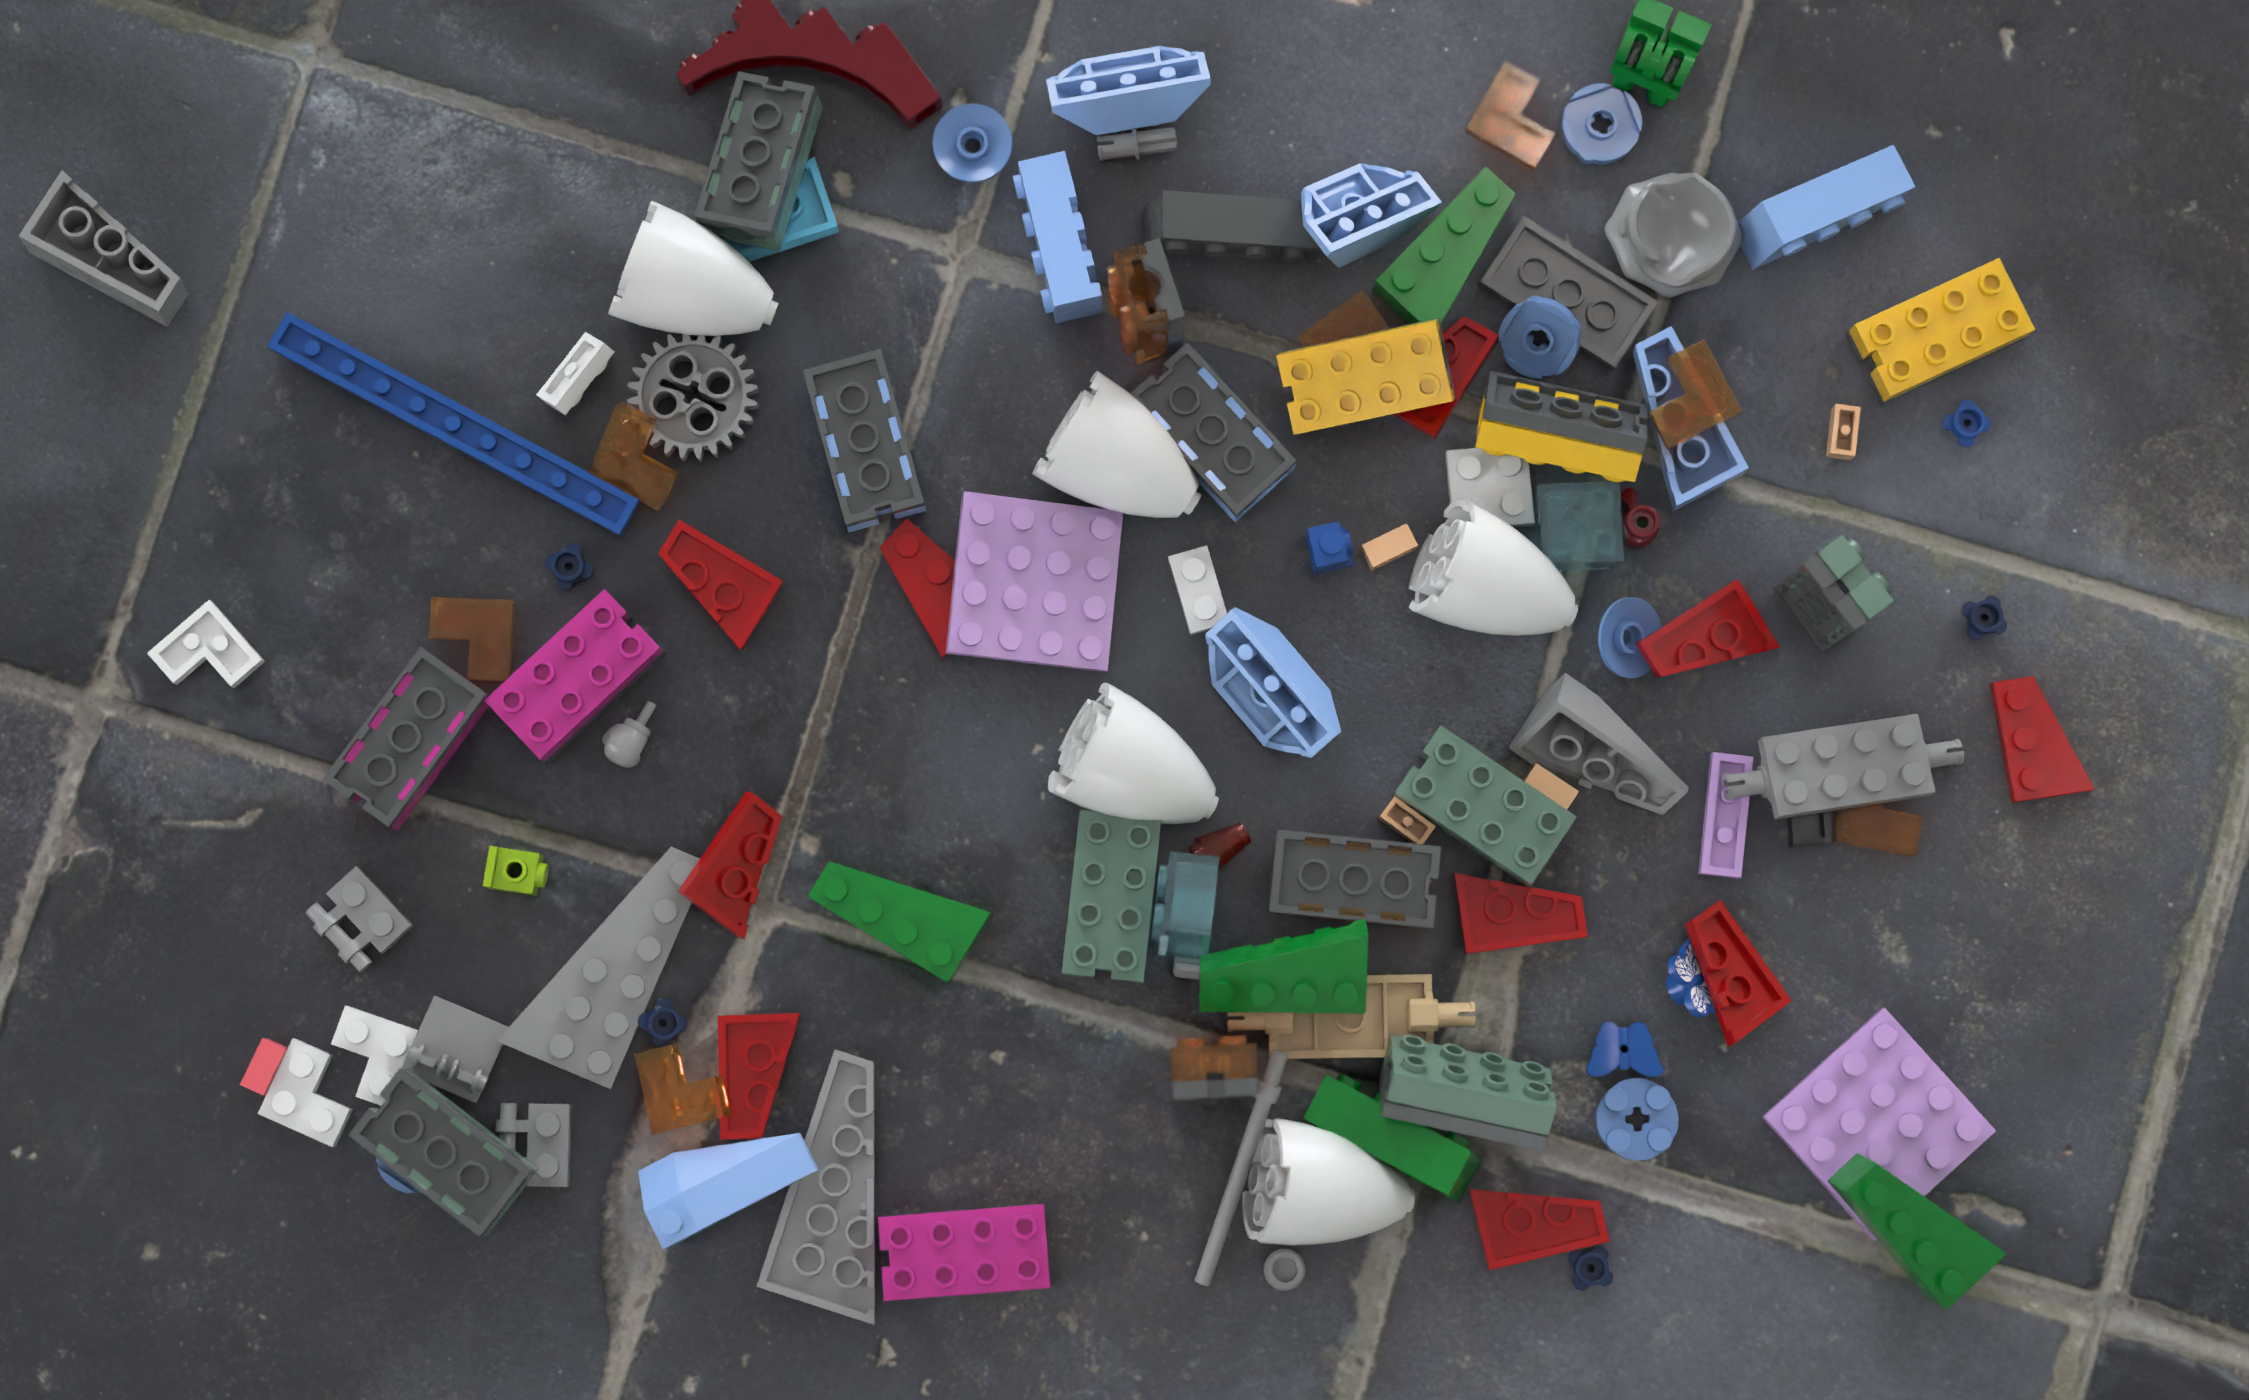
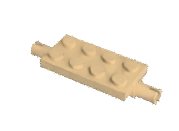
(1393, 1006)

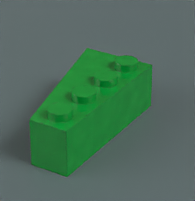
(1441, 259)
(910, 921)
(1290, 975)
(1410, 1147)
(1920, 1236)

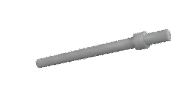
(1268, 1095)

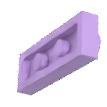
(1724, 819)

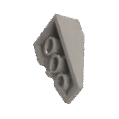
(1587, 740)

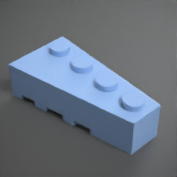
(1824, 206)
(1058, 237)
(1700, 462)

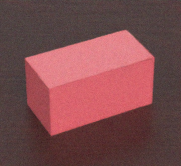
(264, 1066)

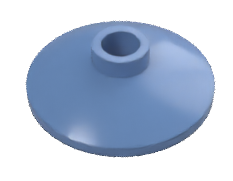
(969, 124)
(1620, 628)

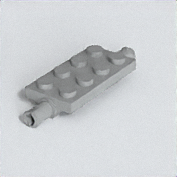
(1844, 767)

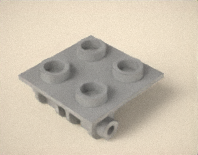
(455, 1049)

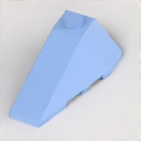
(711, 1183)

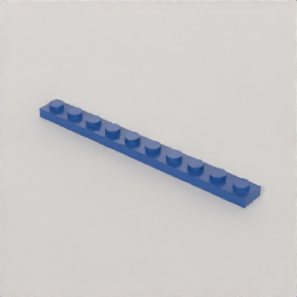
(454, 424)

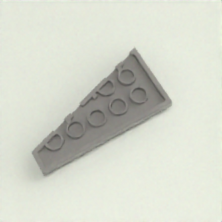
(595, 1000)
(827, 1221)

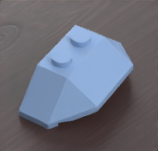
(1129, 89)
(1364, 210)
(1270, 685)

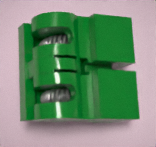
(1657, 54)

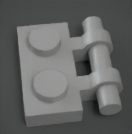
(368, 910)
(546, 1140)

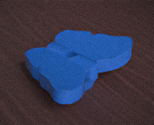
(1639, 1054)

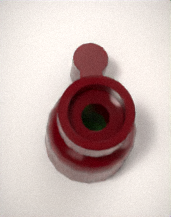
(1639, 522)

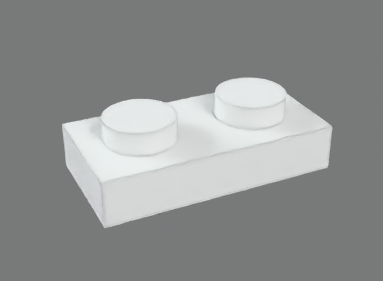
(575, 373)
(1197, 589)

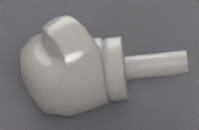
(627, 740)

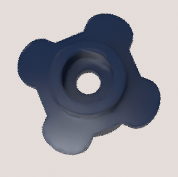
(558, 561)
(1989, 607)
(674, 1022)
(1601, 1273)

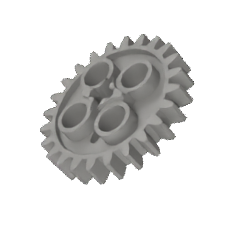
(708, 364)

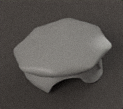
(1674, 233)

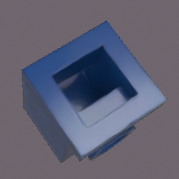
(1329, 547)

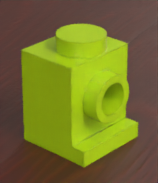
(497, 871)

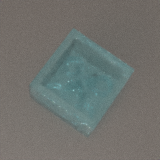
(1579, 524)
(1188, 897)

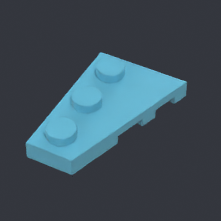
(810, 217)

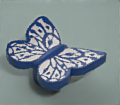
(1687, 983)

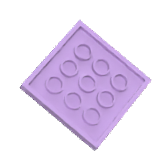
(1034, 582)
(1886, 1104)

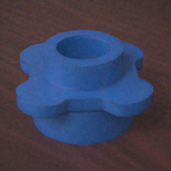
(1977, 418)

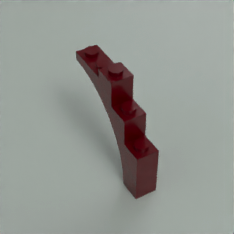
(816, 43)

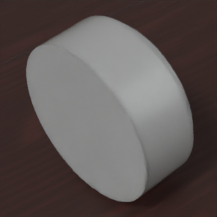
(1284, 1269)

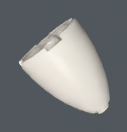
(689, 281)
(1118, 456)
(1488, 578)
(1131, 764)
(1318, 1188)

